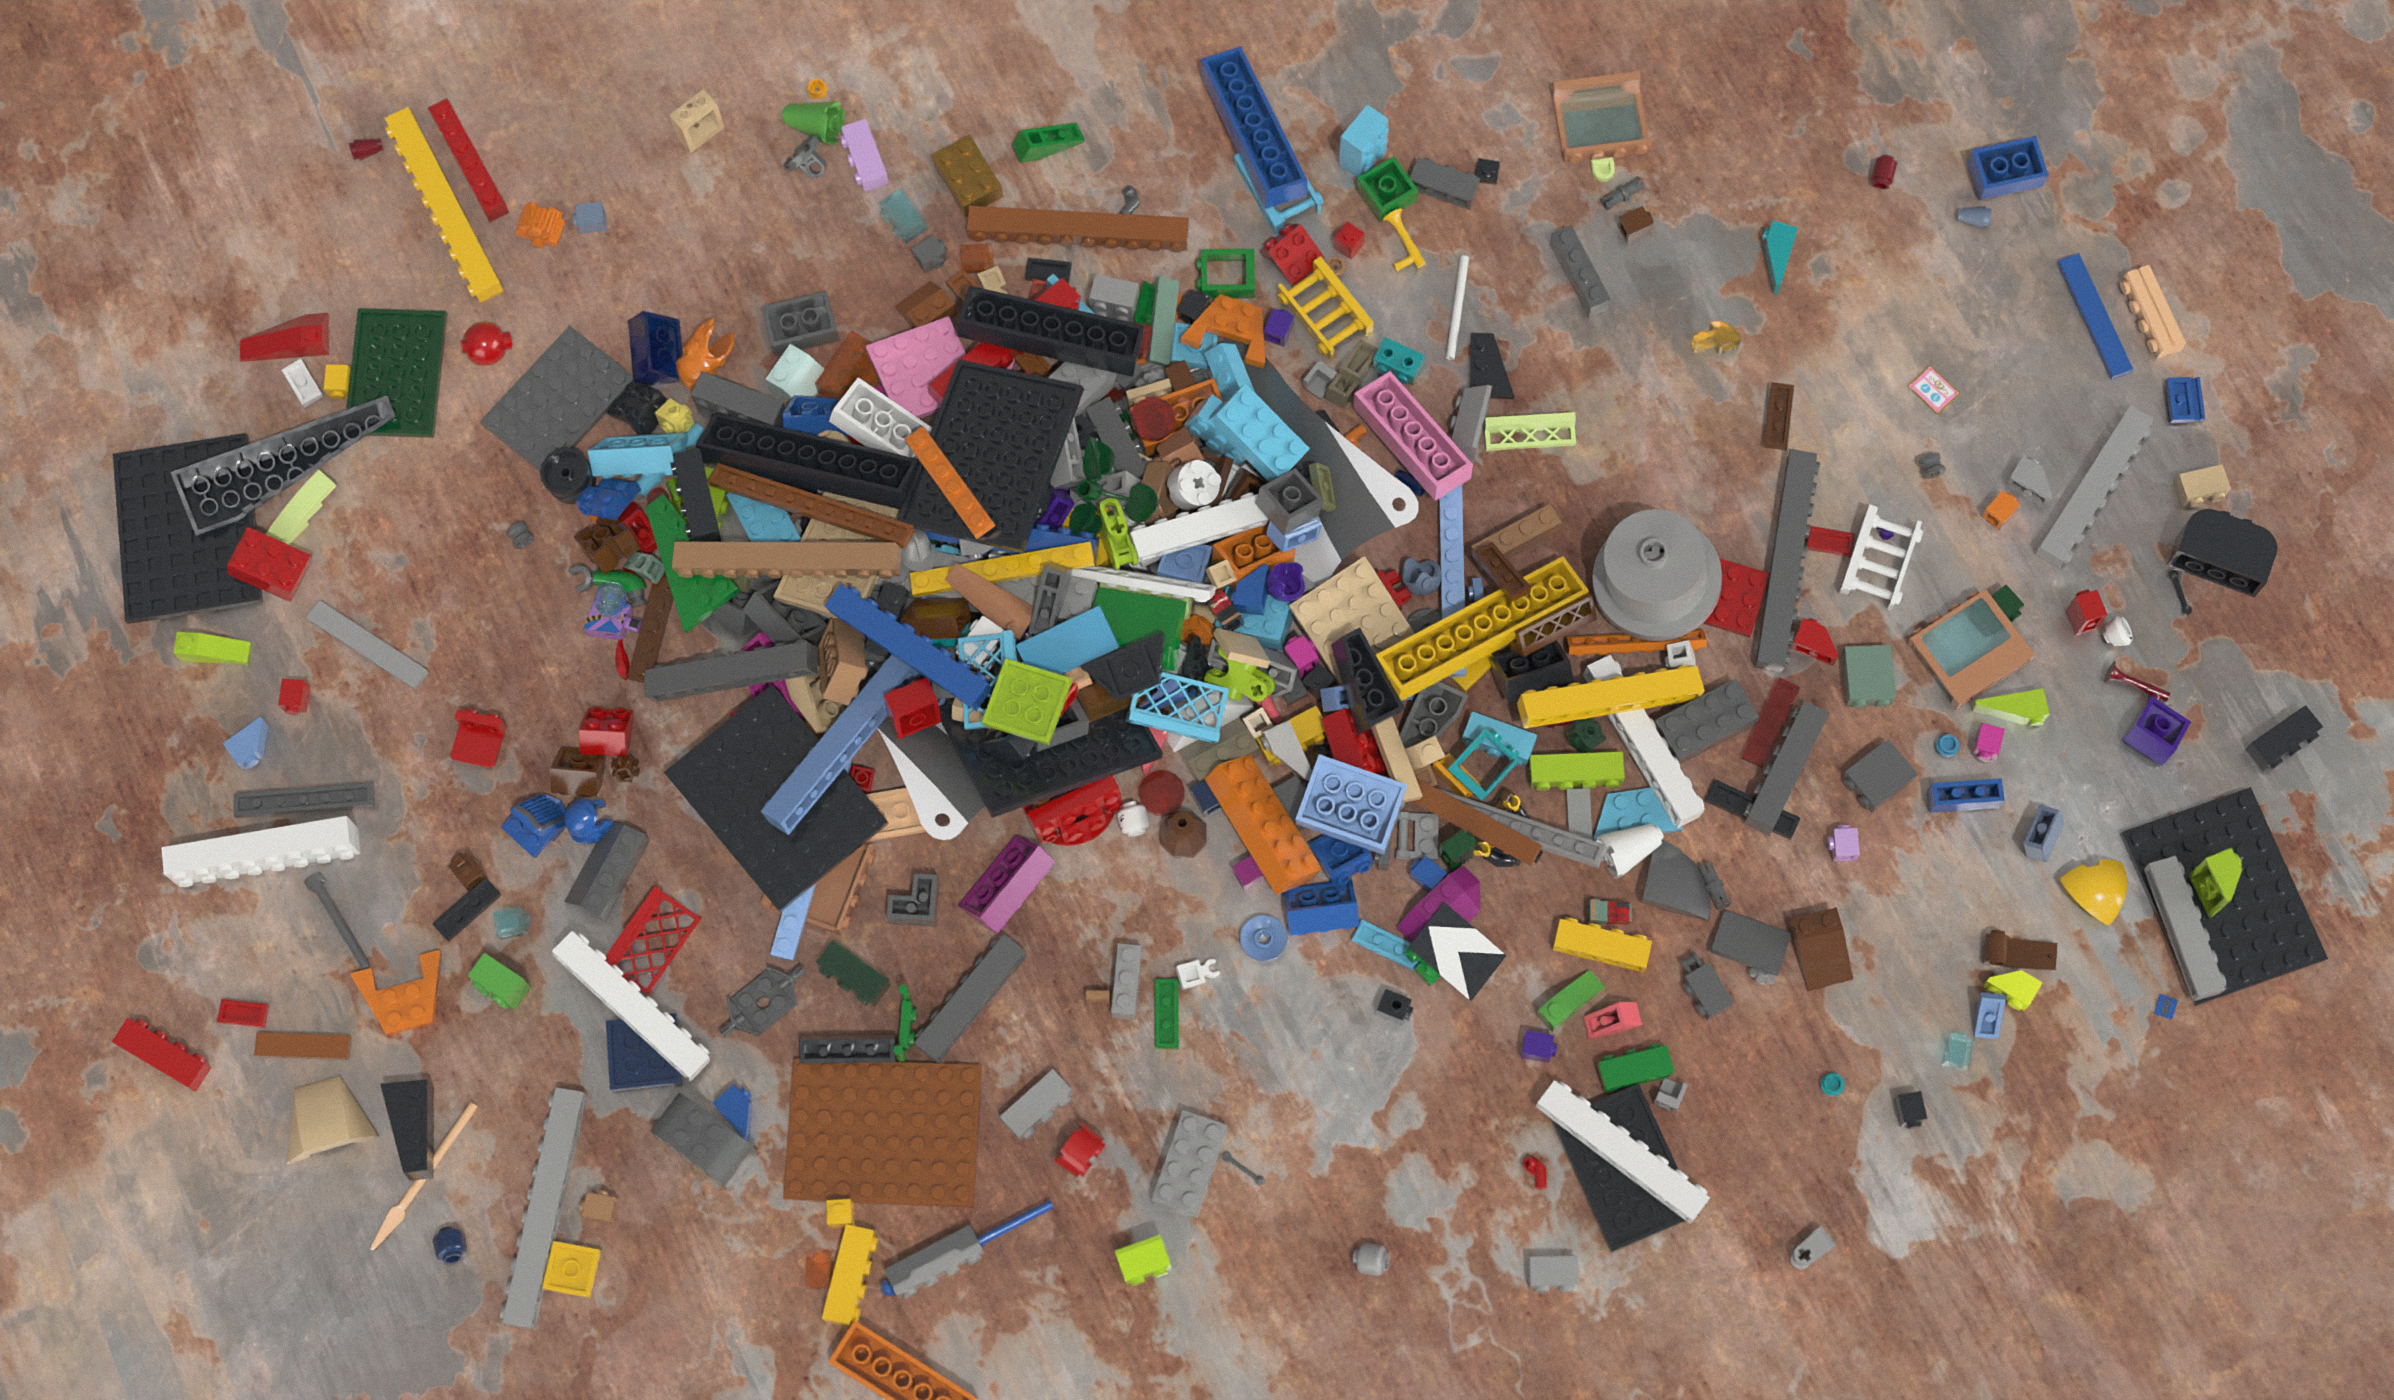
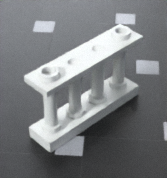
(1858, 561)

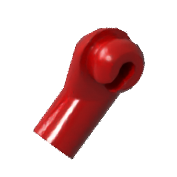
(1538, 1170)

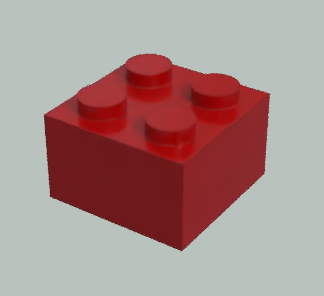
(912, 708)

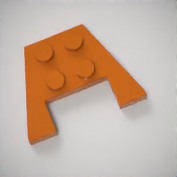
(1233, 321)
(406, 1004)

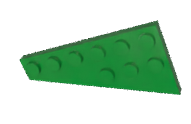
(693, 596)

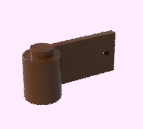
(2022, 954)

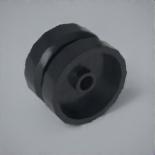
(566, 474)

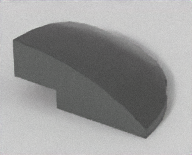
(1676, 884)

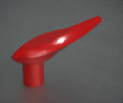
(622, 660)

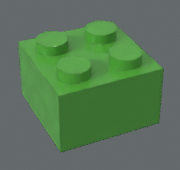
(501, 983)

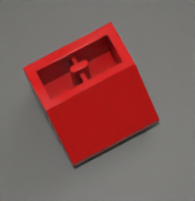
(606, 731)

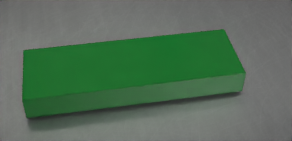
(1166, 1014)

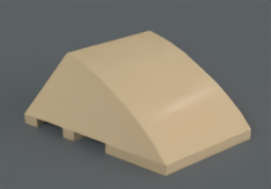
(325, 1118)

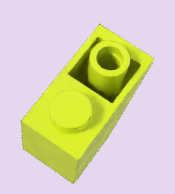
(2017, 986)

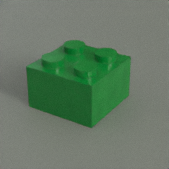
(1387, 188)

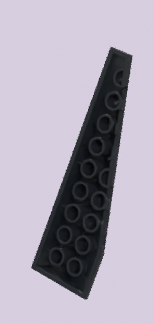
(247, 476)

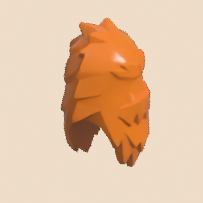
(700, 357)

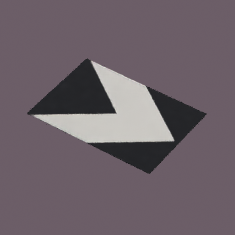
(1457, 951)

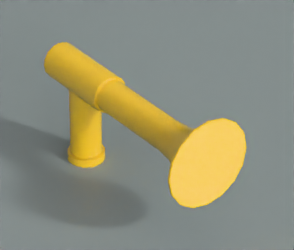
(1415, 256)

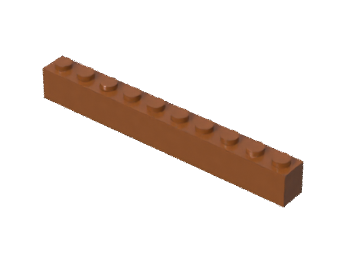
(1078, 228)

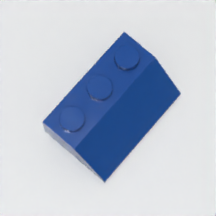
(1321, 908)

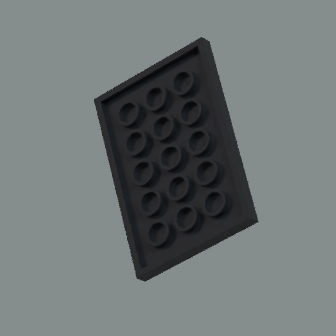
(1619, 1204)

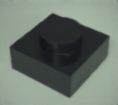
(1487, 171)

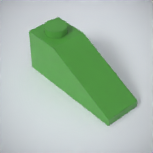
(1569, 1000)

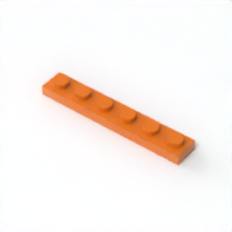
(950, 482)
(1626, 644)

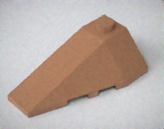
(991, 601)

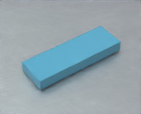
(1383, 944)

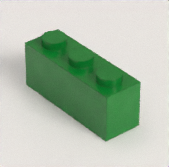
(1635, 1068)

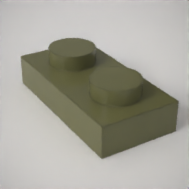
(1322, 483)

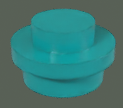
(1832, 1084)

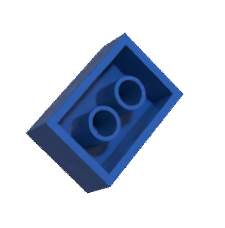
(2007, 168)

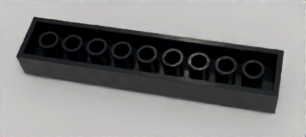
(808, 460)

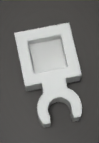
(1193, 974)

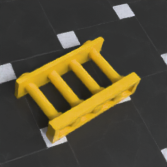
(1335, 289)

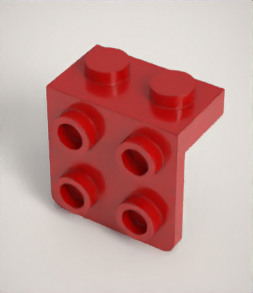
(1292, 252)
(478, 738)

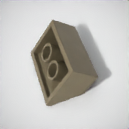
(1233, 743)

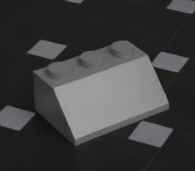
(1470, 419)

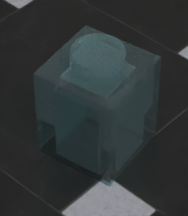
(511, 923)
(1958, 1051)

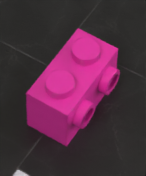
(1302, 655)

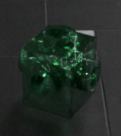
(1585, 735)

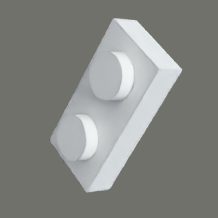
(302, 383)

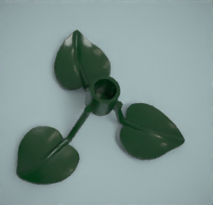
(1097, 462)

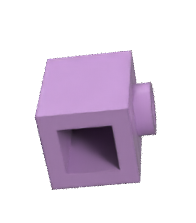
(1844, 843)

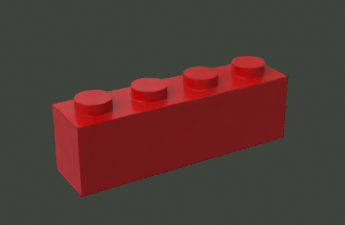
(161, 1054)

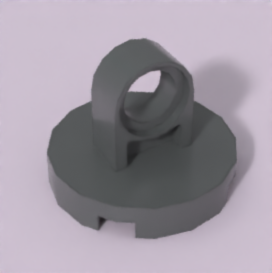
(804, 156)

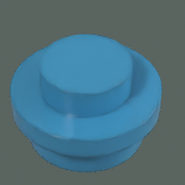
(1947, 745)

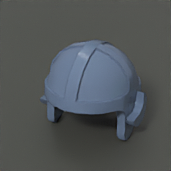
(1421, 577)

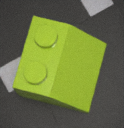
(1143, 1260)

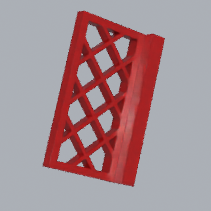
(635, 927)

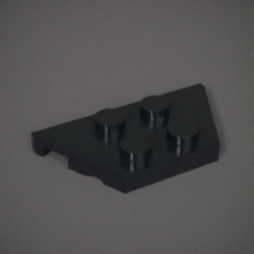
(1129, 668)

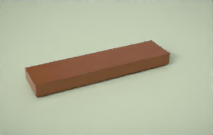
(302, 1046)

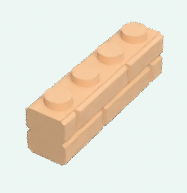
(2152, 311)

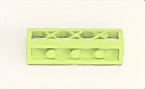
(1528, 423)

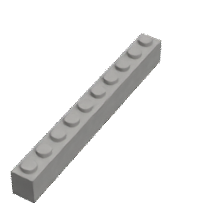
(544, 1208)

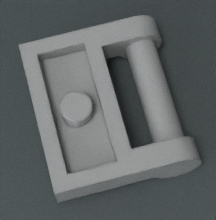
(1425, 836)

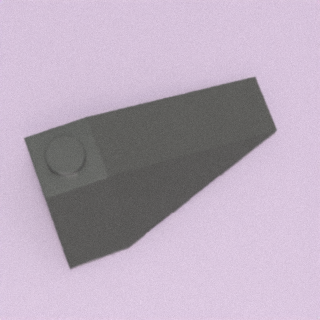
(1432, 712)

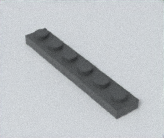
(303, 800)

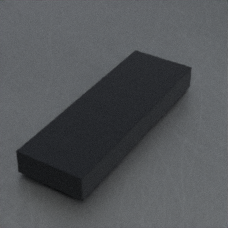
(466, 909)

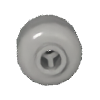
(1371, 1259)

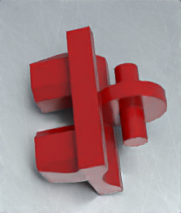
(1389, 579)

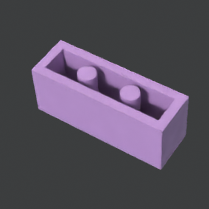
(864, 155)

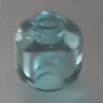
(610, 599)

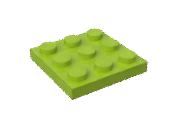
(1027, 701)

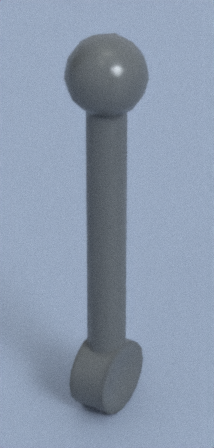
(1227, 1157)

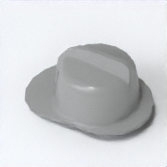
(919, 553)

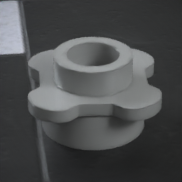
(1154, 376)

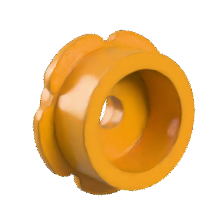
(813, 85)

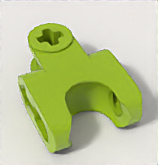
(1115, 535)
(1241, 680)

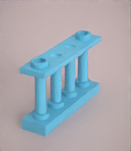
(1273, 217)

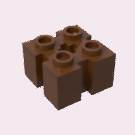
(607, 543)

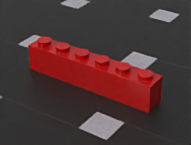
(468, 160)

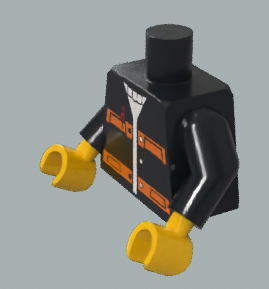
(1496, 856)

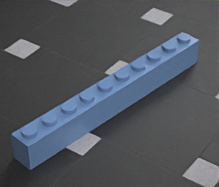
(836, 747)

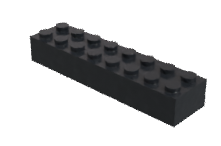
(1050, 331)

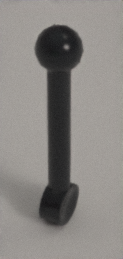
(2186, 610)

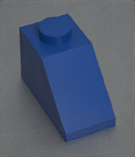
(1252, 592)
(737, 1109)

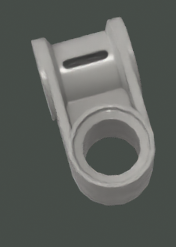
(1814, 1246)

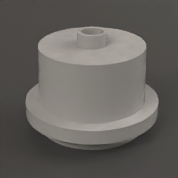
(1657, 576)

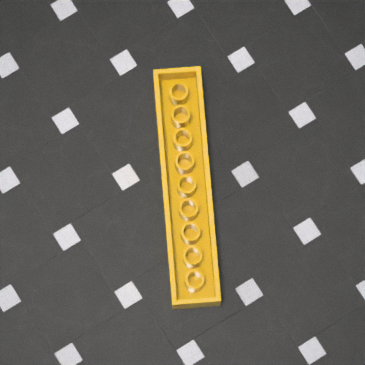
(1477, 630)

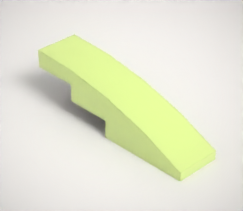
(301, 508)

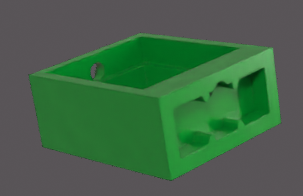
(1234, 291)

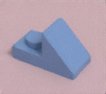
(1988, 1015)

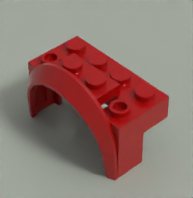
(1065, 809)

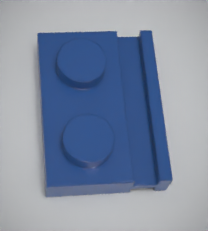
(2185, 399)

